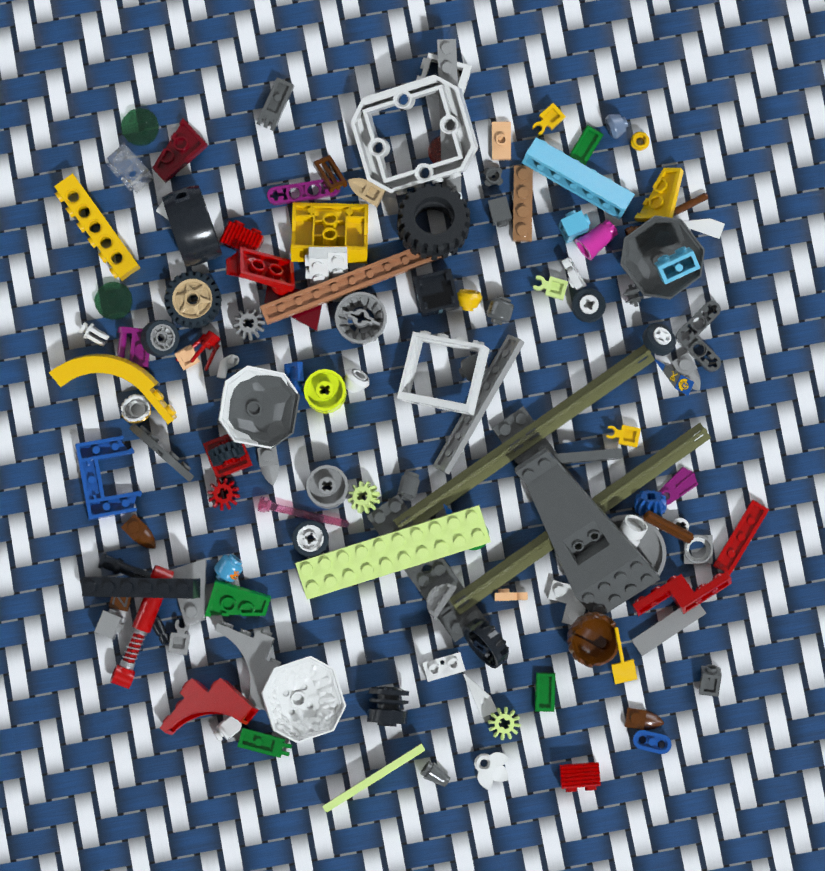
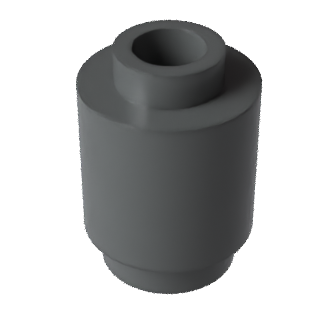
(408, 486)

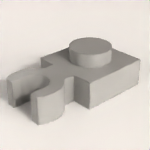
(179, 641)

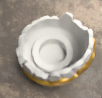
(136, 408)

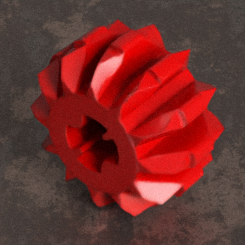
(217, 491)

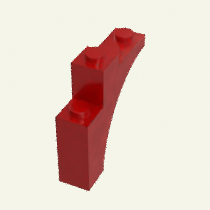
(200, 701)

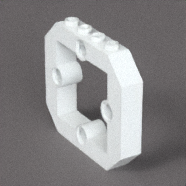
(367, 137)

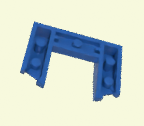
(96, 503)

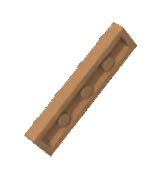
(522, 204)

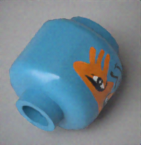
(228, 568)

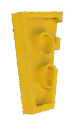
(663, 197)

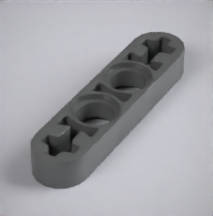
(589, 456)

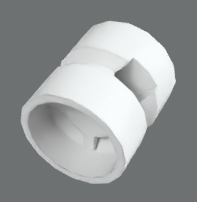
(634, 529)

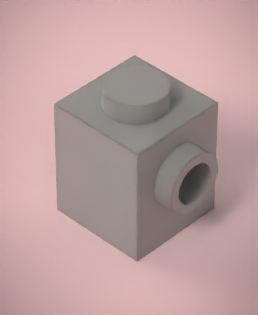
(110, 624)

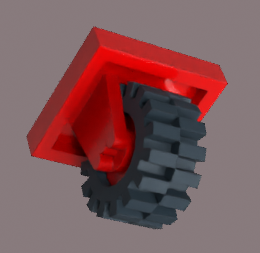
(227, 456)

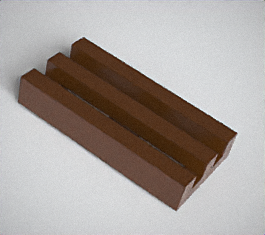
(336, 185)

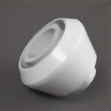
(356, 380)

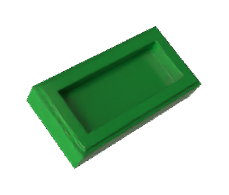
(586, 144)
(545, 692)

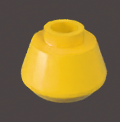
(469, 299)

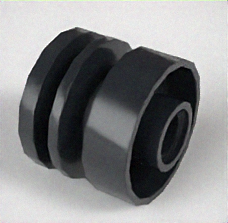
(388, 704)

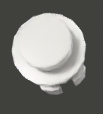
(88, 329)
(227, 728)

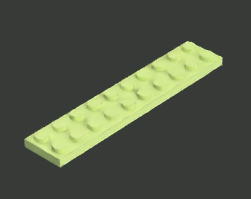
(393, 552)

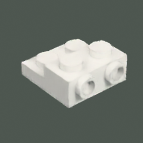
(325, 263)

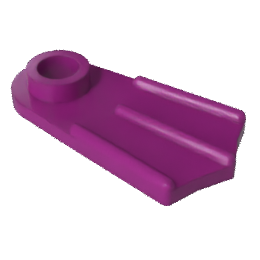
(679, 484)

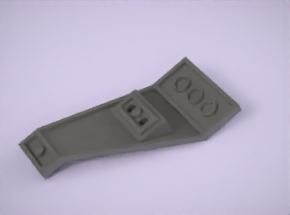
(603, 566)

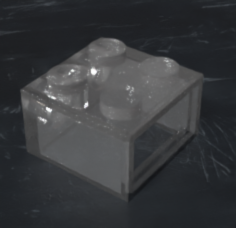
(129, 164)

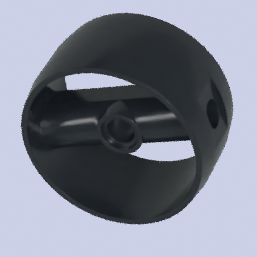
(192, 225)

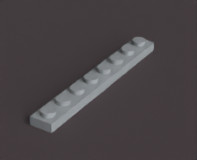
(448, 70)
(489, 387)

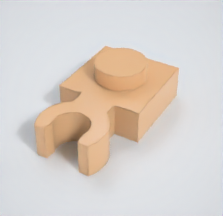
(506, 595)

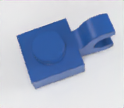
(295, 373)

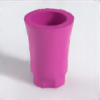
(596, 239)

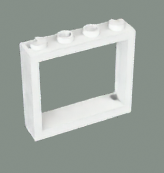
(411, 363)

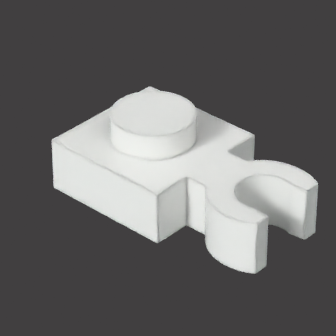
(575, 278)

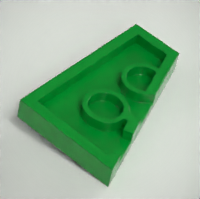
(235, 600)

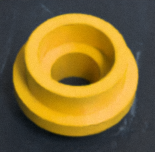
(639, 135)

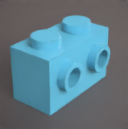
(574, 225)
(677, 264)

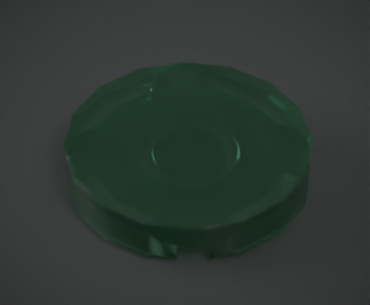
(140, 127)
(113, 301)

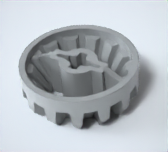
(345, 313)

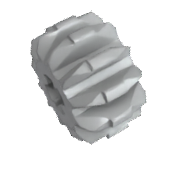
(247, 330)

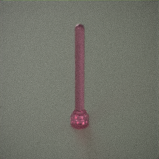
(267, 505)

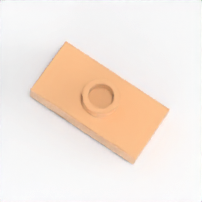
(501, 140)

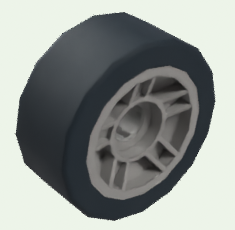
(166, 331)

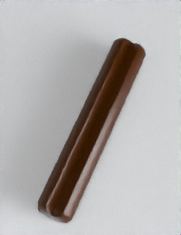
(668, 527)

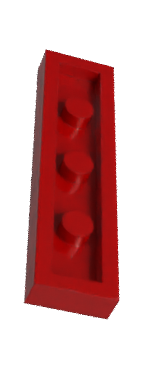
(741, 537)

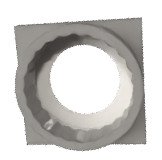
(707, 540)

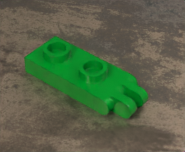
(263, 743)

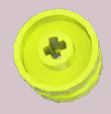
(323, 380)

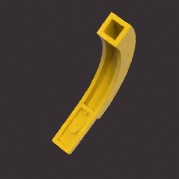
(119, 367)

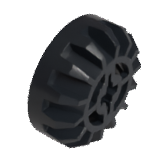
(486, 642)

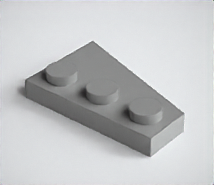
(193, 609)

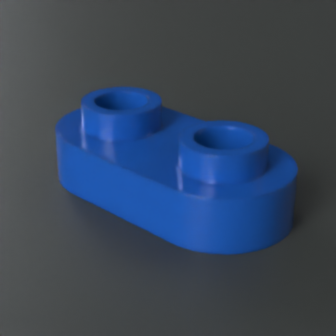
(651, 742)

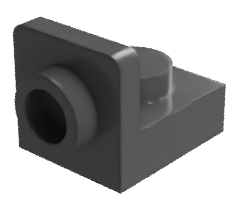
(710, 680)

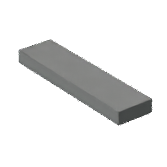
(666, 628)

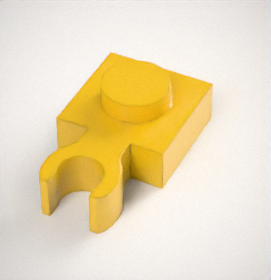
(549, 118)
(627, 435)

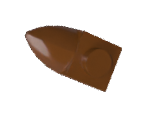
(139, 532)
(642, 719)

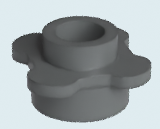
(493, 171)

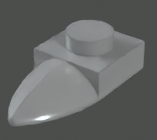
(686, 367)
(269, 463)

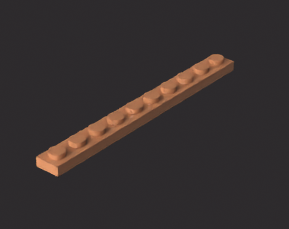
(342, 285)

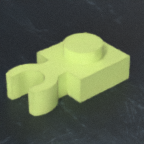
(554, 287)

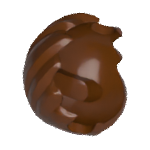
(592, 639)

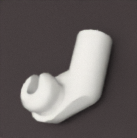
(225, 364)

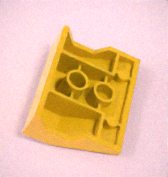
(330, 227)

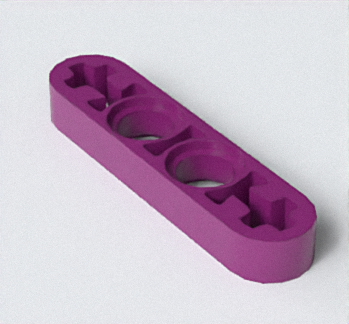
(304, 195)

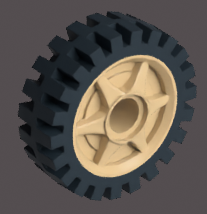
(190, 285)

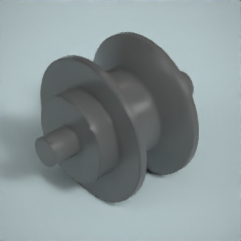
(633, 295)

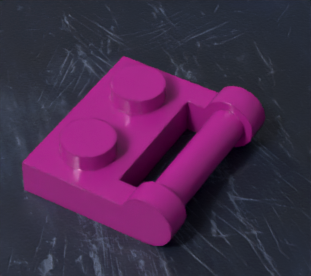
(137, 352)

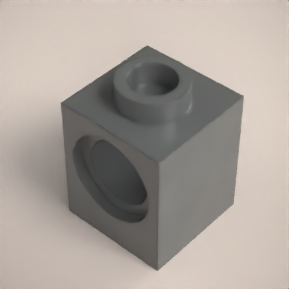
(499, 211)

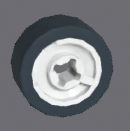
(300, 535)

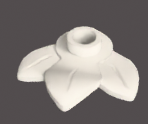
(493, 770)

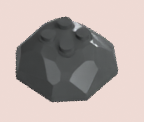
(649, 242)

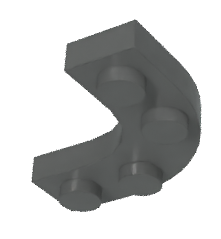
(171, 458)

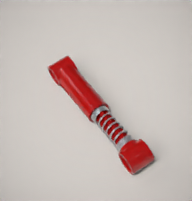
(143, 623)

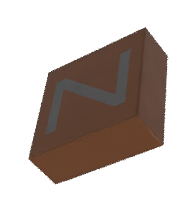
(120, 603)

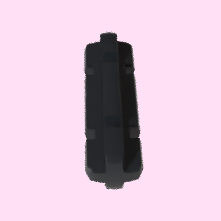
(160, 631)

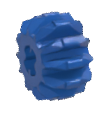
(650, 501)

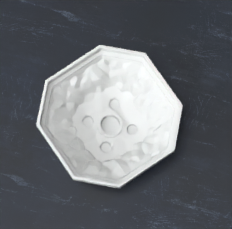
(303, 699)

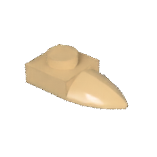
(367, 190)

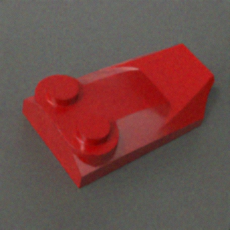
(262, 269)

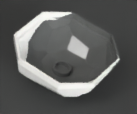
(259, 407)

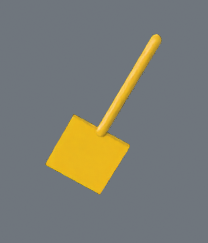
(624, 670)

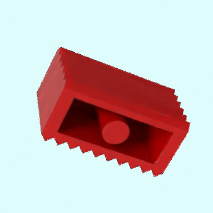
(238, 236)
(580, 775)

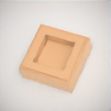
(184, 356)

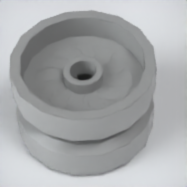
(327, 475)

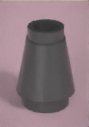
(435, 774)

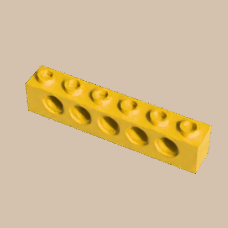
(72, 186)

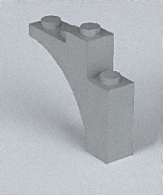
(255, 652)

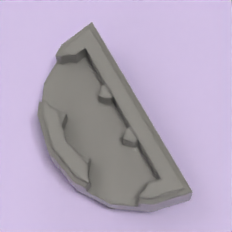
(438, 598)

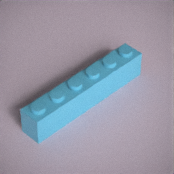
(578, 178)

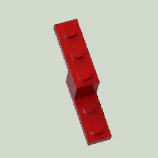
(682, 593)

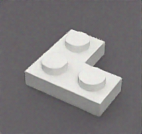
(563, 593)

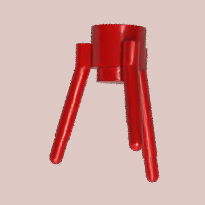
(208, 341)

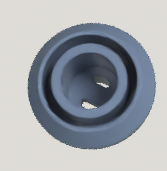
(616, 125)

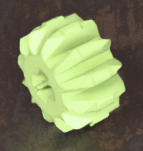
(367, 490)
(501, 729)

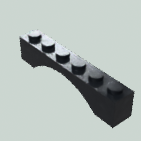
(140, 587)

